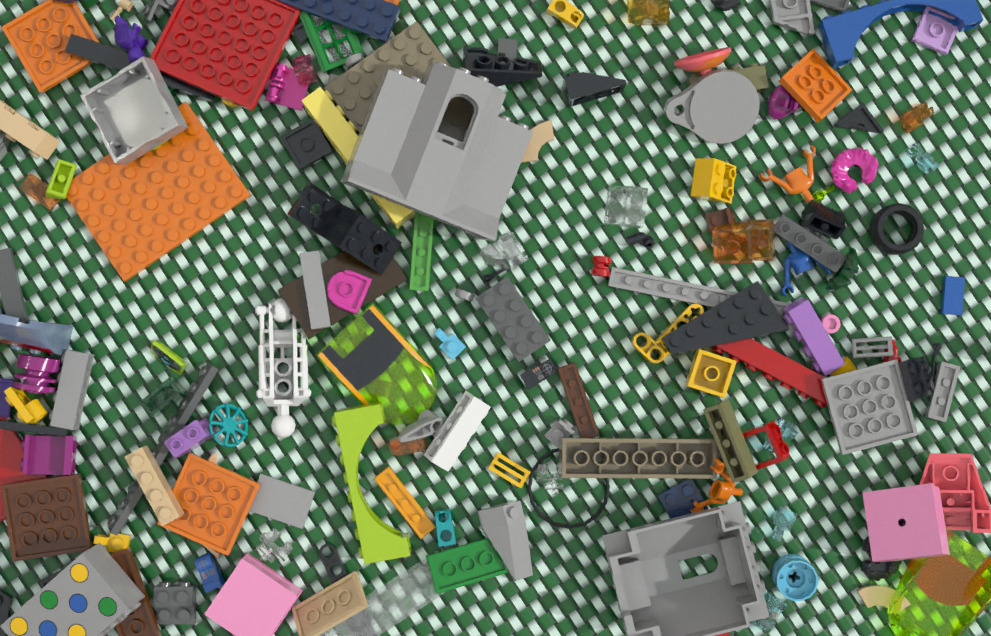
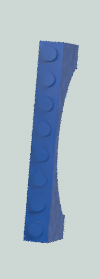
(843, 31)

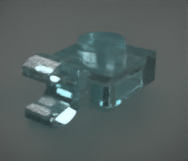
(924, 159)
(783, 520)

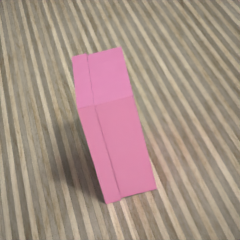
(905, 523)
(253, 599)

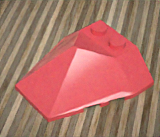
(961, 491)

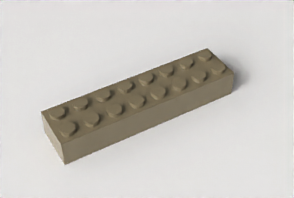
(637, 457)

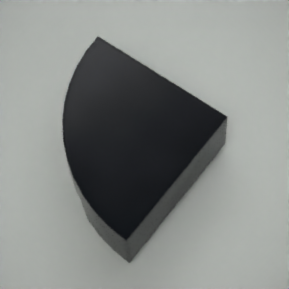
(300, 33)

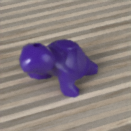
(129, 39)

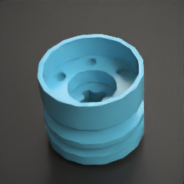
(802, 585)

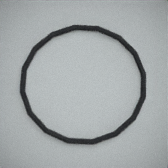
(548, 520)

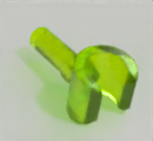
(820, 195)

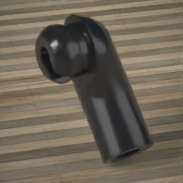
(726, 5)
(642, 239)

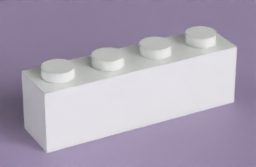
(457, 431)

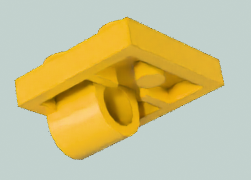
(28, 411)

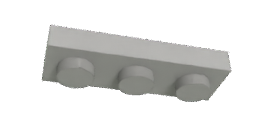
(943, 391)

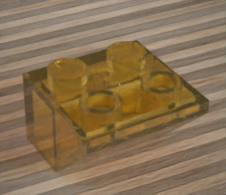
(648, 12)

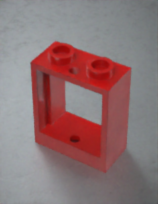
(774, 434)

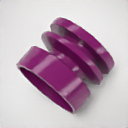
(36, 373)

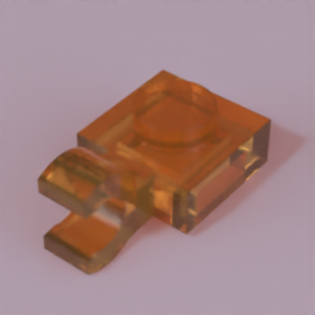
(914, 117)

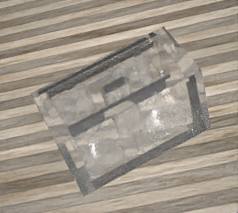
(626, 206)
(504, 253)

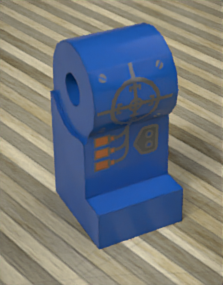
(209, 572)

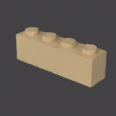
(154, 485)

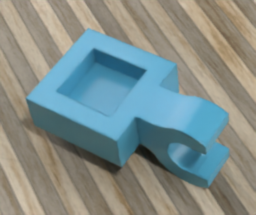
(451, 345)

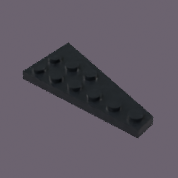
(733, 320)

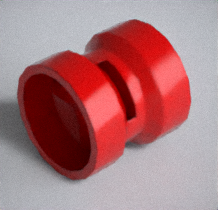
(601, 266)

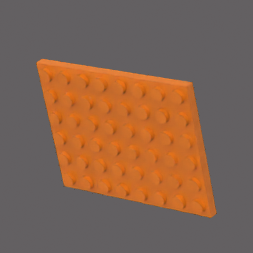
(158, 198)

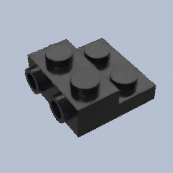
(916, 378)

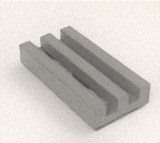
(869, 355)

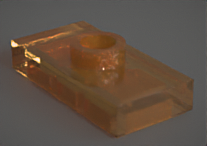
(37, 190)

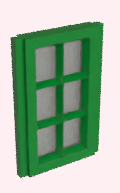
(330, 42)

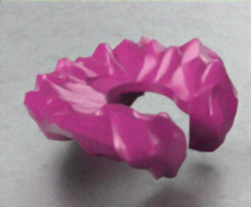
(853, 157)

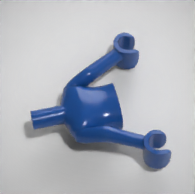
(800, 262)

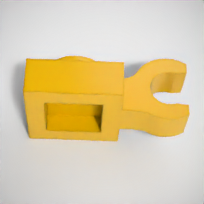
(114, 542)

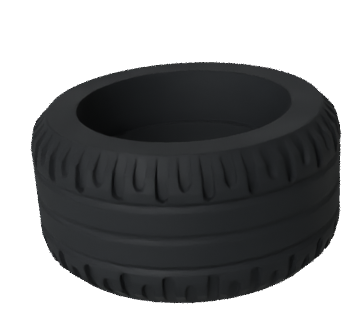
(916, 229)

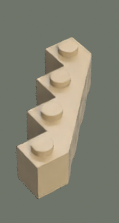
(26, 132)

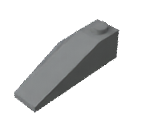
(508, 533)

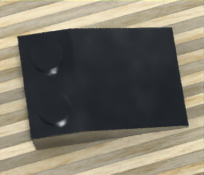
(588, 87)

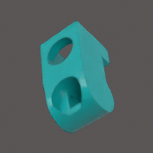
(445, 528)

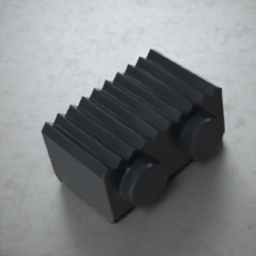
(823, 219)

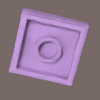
(935, 32)

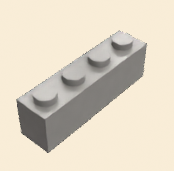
(71, 390)

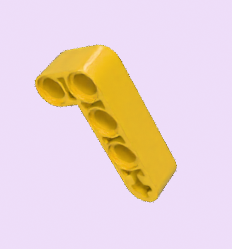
(657, 344)

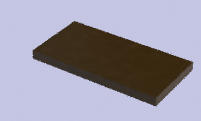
(295, 295)

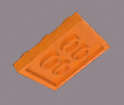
(815, 85)

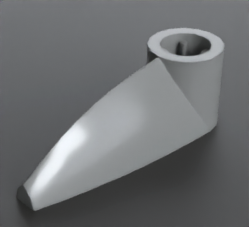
(426, 425)

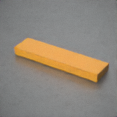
(404, 502)

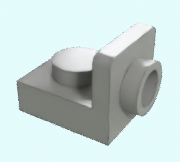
(559, 429)

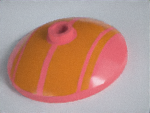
(703, 61)

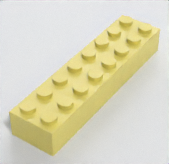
(343, 138)

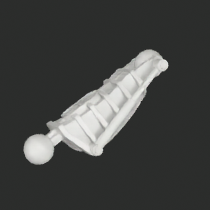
(283, 424)

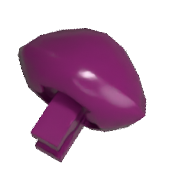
(781, 103)

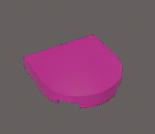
(348, 290)

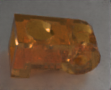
(408, 447)

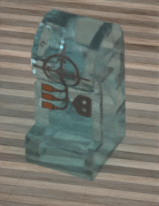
(775, 607)

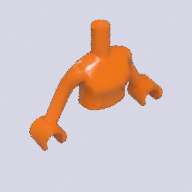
(797, 180)
(720, 490)

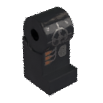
(538, 373)

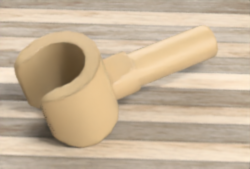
(123, 4)

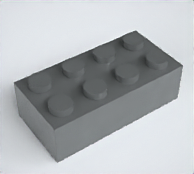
(512, 319)

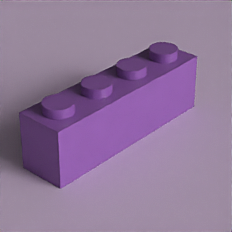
(813, 336)

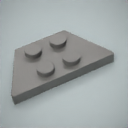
(793, 15)

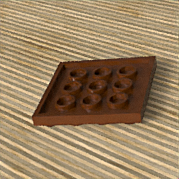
(46, 517)

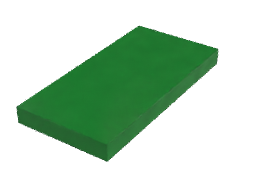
(464, 565)

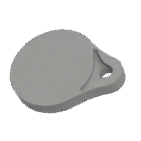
(716, 106)

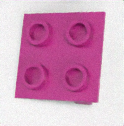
(285, 88)

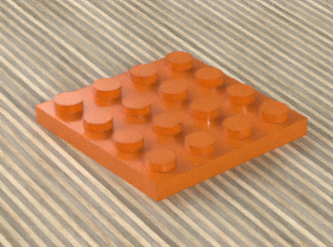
(42, 38)
(213, 503)

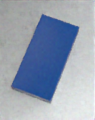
(952, 295)

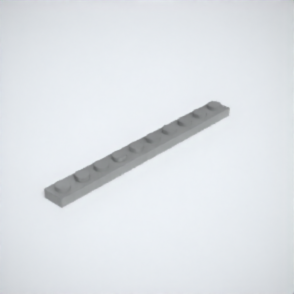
(674, 289)

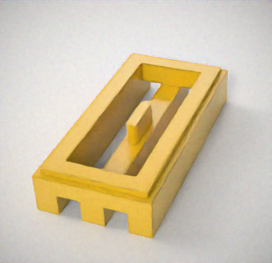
(523, 478)

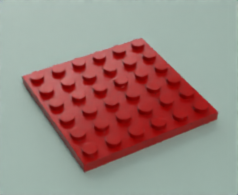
(225, 46)

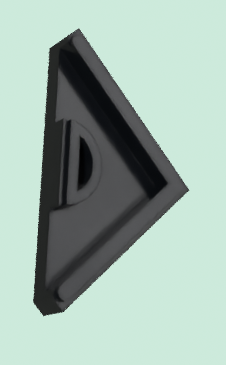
(860, 120)

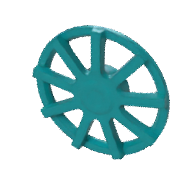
(228, 425)

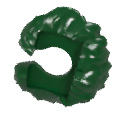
(845, 272)

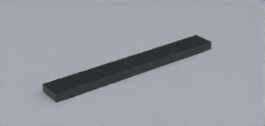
(119, 59)

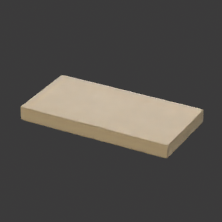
(330, 606)

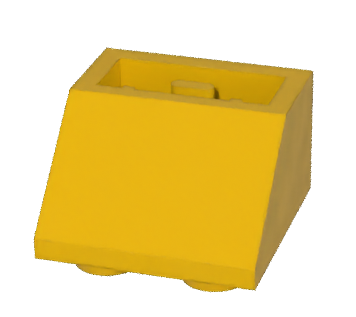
(713, 180)

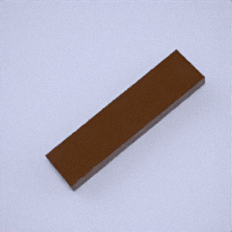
(578, 401)

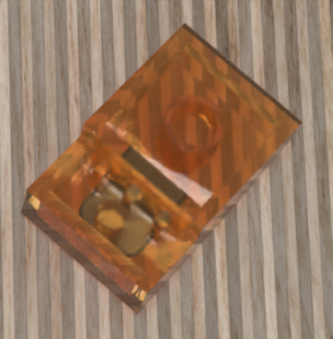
(744, 242)

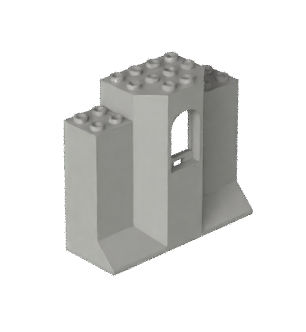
(410, 165)

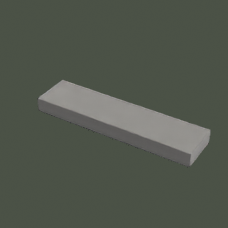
(315, 290)

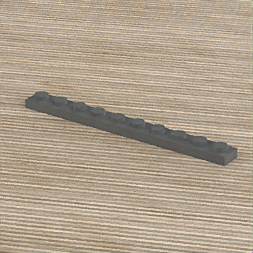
(175, 424)

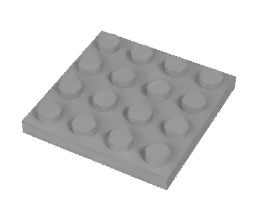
(869, 407)

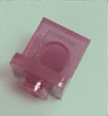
(304, 69)

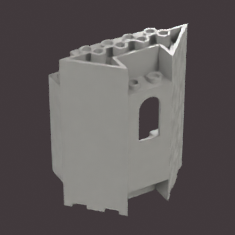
(650, 582)

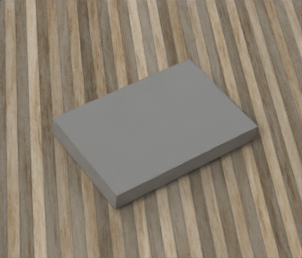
(282, 501)

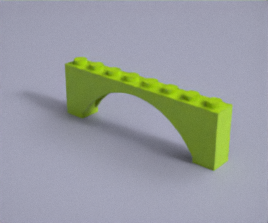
(377, 538)

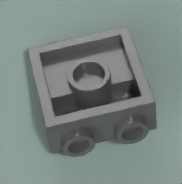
(175, 603)

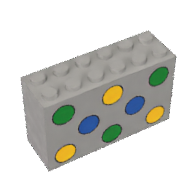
(80, 601)

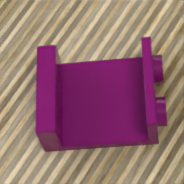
(49, 455)

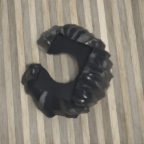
(878, 571)

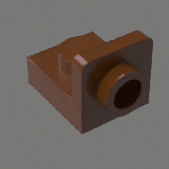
(719, 218)

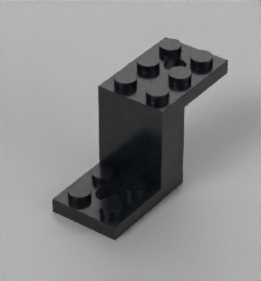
(344, 228)

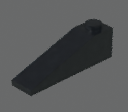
(487, 64)

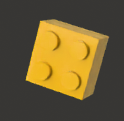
(710, 373)

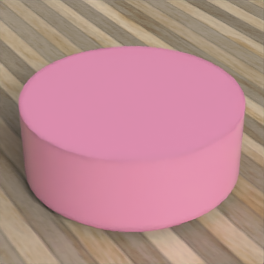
(831, 323)

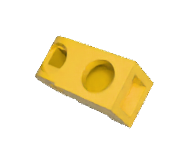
(565, 12)

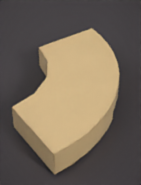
(541, 135)
(878, 595)

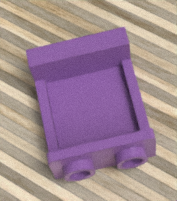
(189, 438)

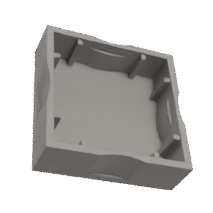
(134, 111)

